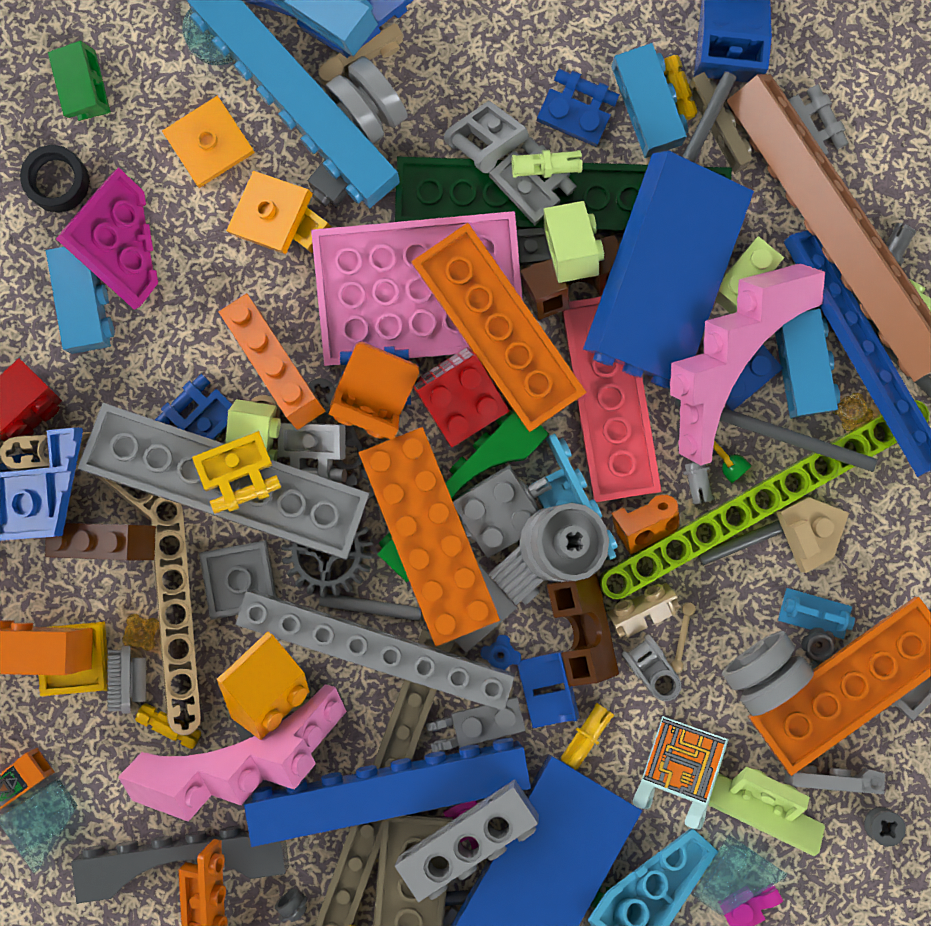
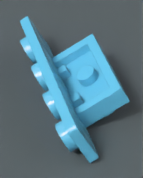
(569, 485)

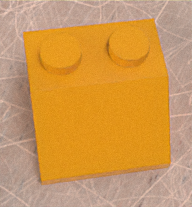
(263, 686)

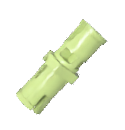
(546, 163)

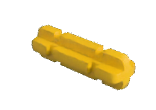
(681, 85)
(147, 716)

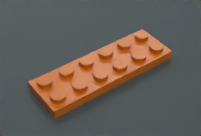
(498, 327)
(429, 536)
(851, 687)

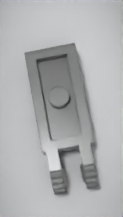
(478, 725)

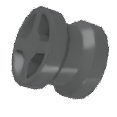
(877, 821)

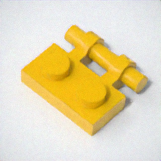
(234, 461)

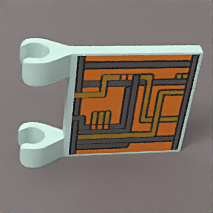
(683, 764)

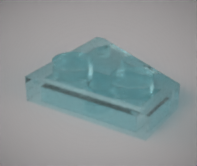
(38, 822)
(735, 877)

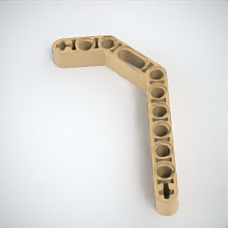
(162, 563)

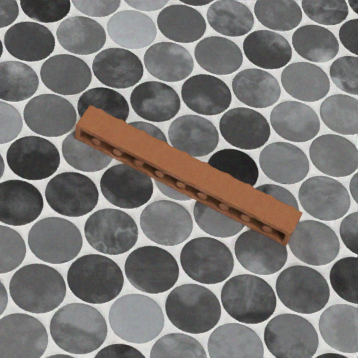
(837, 222)

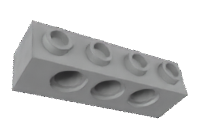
(428, 881)

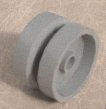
(367, 99)
(564, 542)
(768, 673)

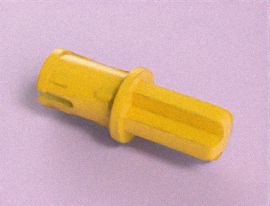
(586, 736)

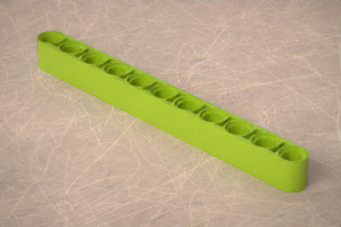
(749, 511)

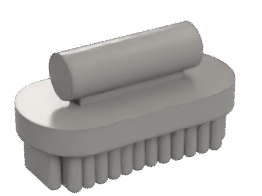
(125, 680)

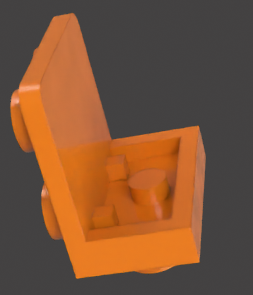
(373, 391)

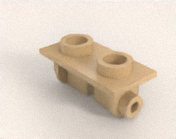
(657, 602)

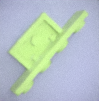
(769, 808)

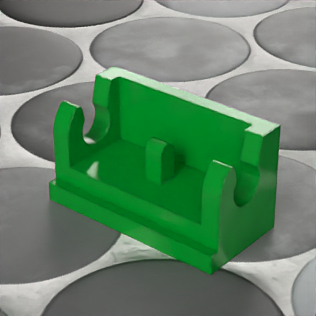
(79, 81)

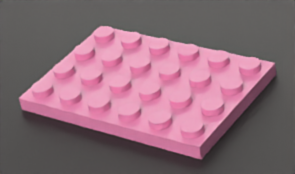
(379, 298)

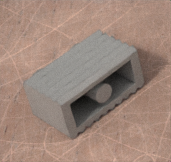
(516, 578)

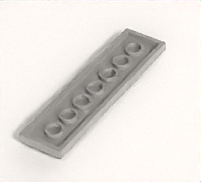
(160, 462)

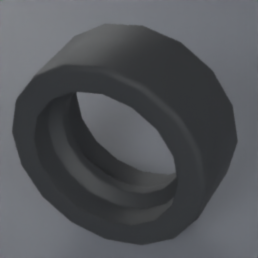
(36, 160)

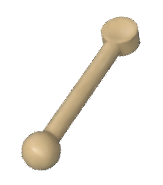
(688, 610)

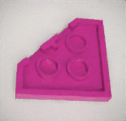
(111, 237)

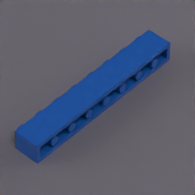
(384, 792)

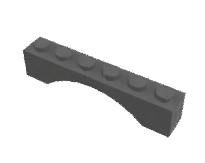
(103, 873)

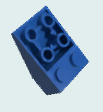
(734, 38)

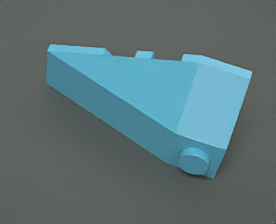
(657, 887)

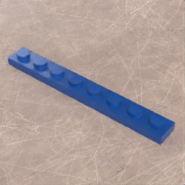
(867, 355)

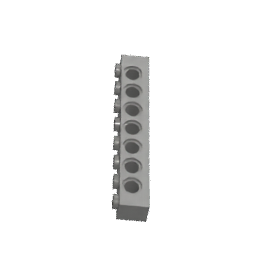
(376, 649)

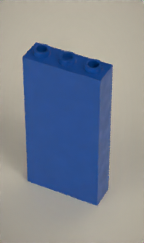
(667, 268)
(559, 866)

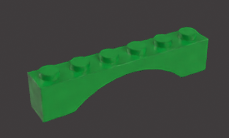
(507, 444)

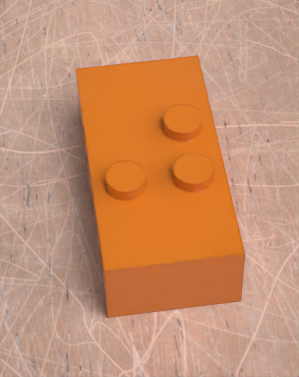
(44, 649)

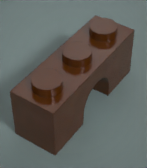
(549, 296)
(103, 542)
(592, 651)

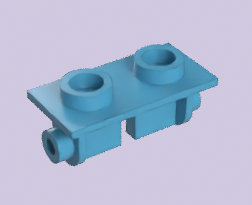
(816, 612)

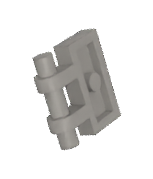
(820, 104)
(530, 192)
(316, 442)

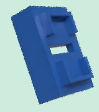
(551, 706)

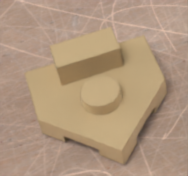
(812, 531)

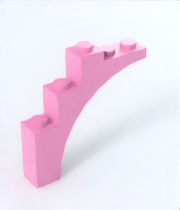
(730, 341)
(232, 773)

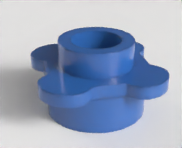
(503, 645)

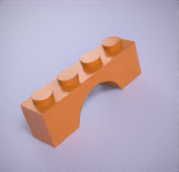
(271, 362)

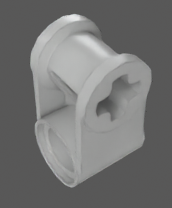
(652, 667)

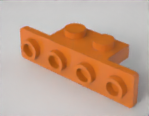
(203, 888)

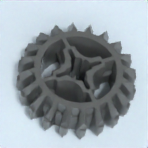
(325, 570)

